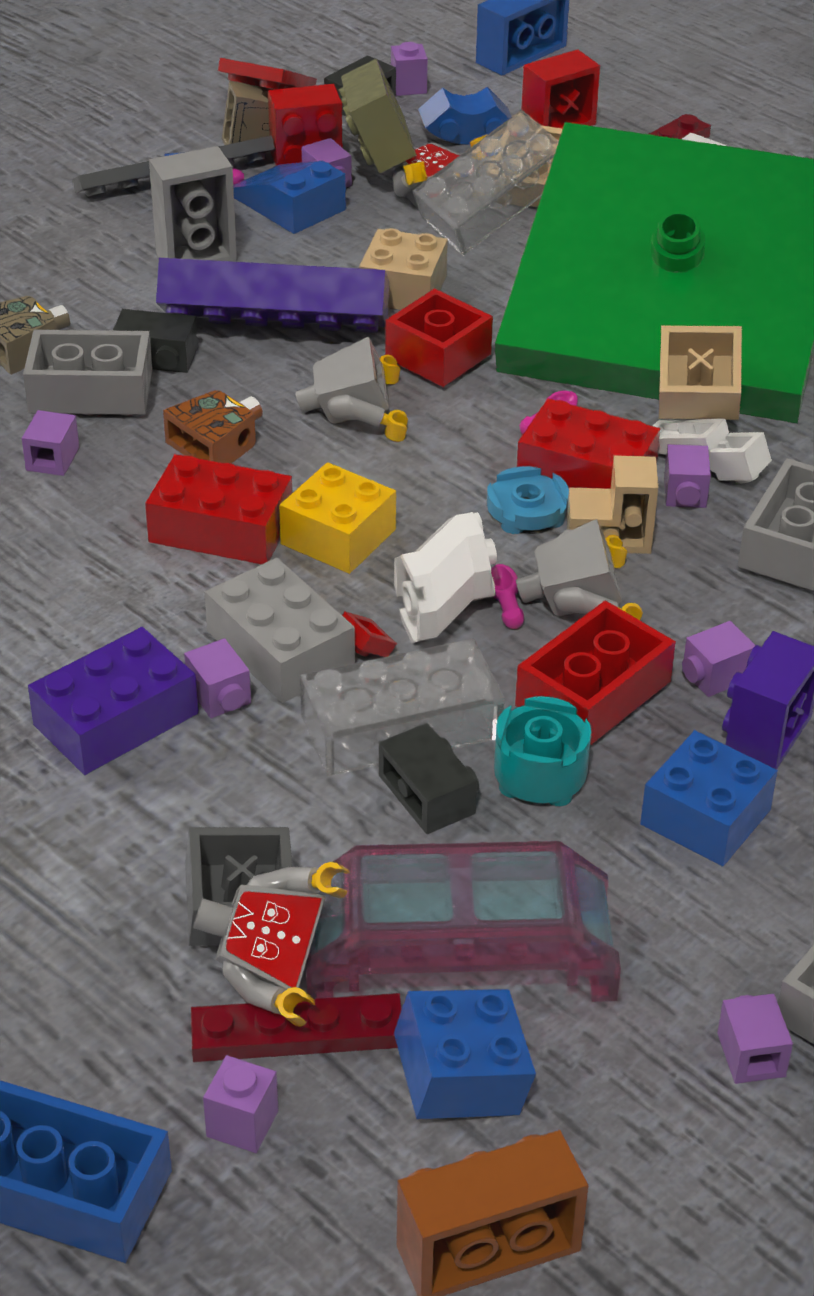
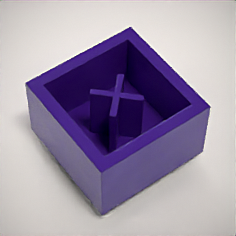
(771, 699)

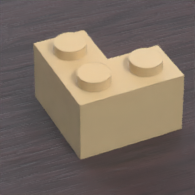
(624, 509)

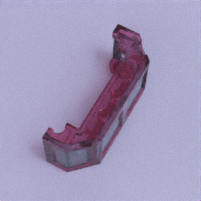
(465, 913)

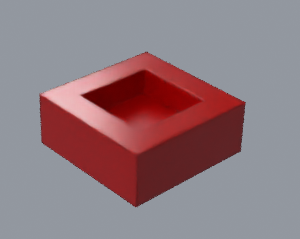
(369, 636)

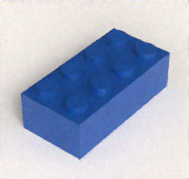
(78, 1172)

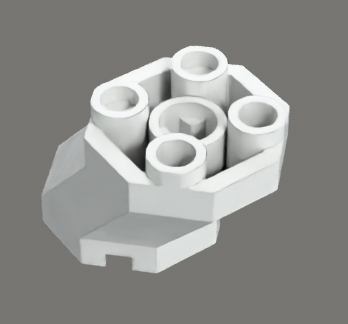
(444, 576)

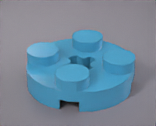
(542, 510)

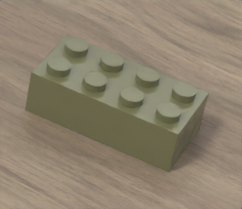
(376, 117)

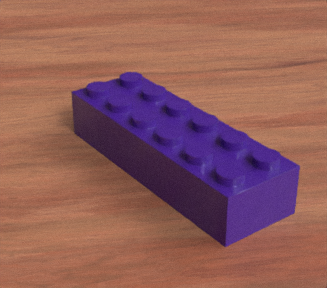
(274, 293)

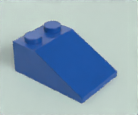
(519, 32)
(295, 194)

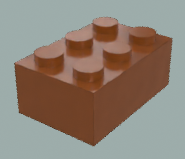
(490, 1214)

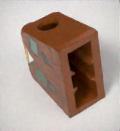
(212, 426)

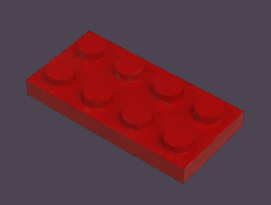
(263, 75)

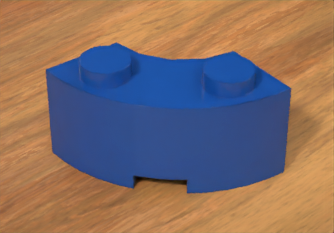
(463, 117)

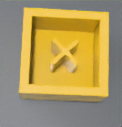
(338, 517)

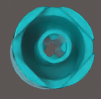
(542, 751)

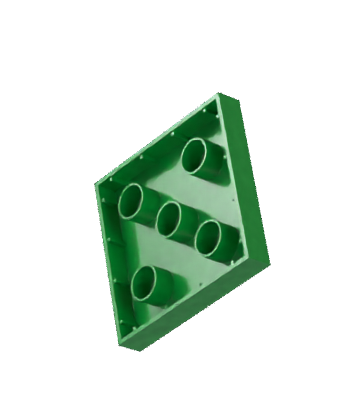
(665, 236)

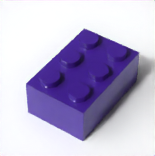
(113, 700)

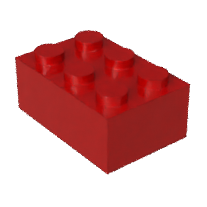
(582, 443)
(217, 509)
(600, 666)

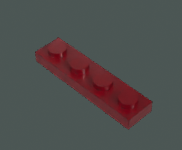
(330, 1027)

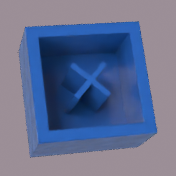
(708, 797)
(463, 1053)

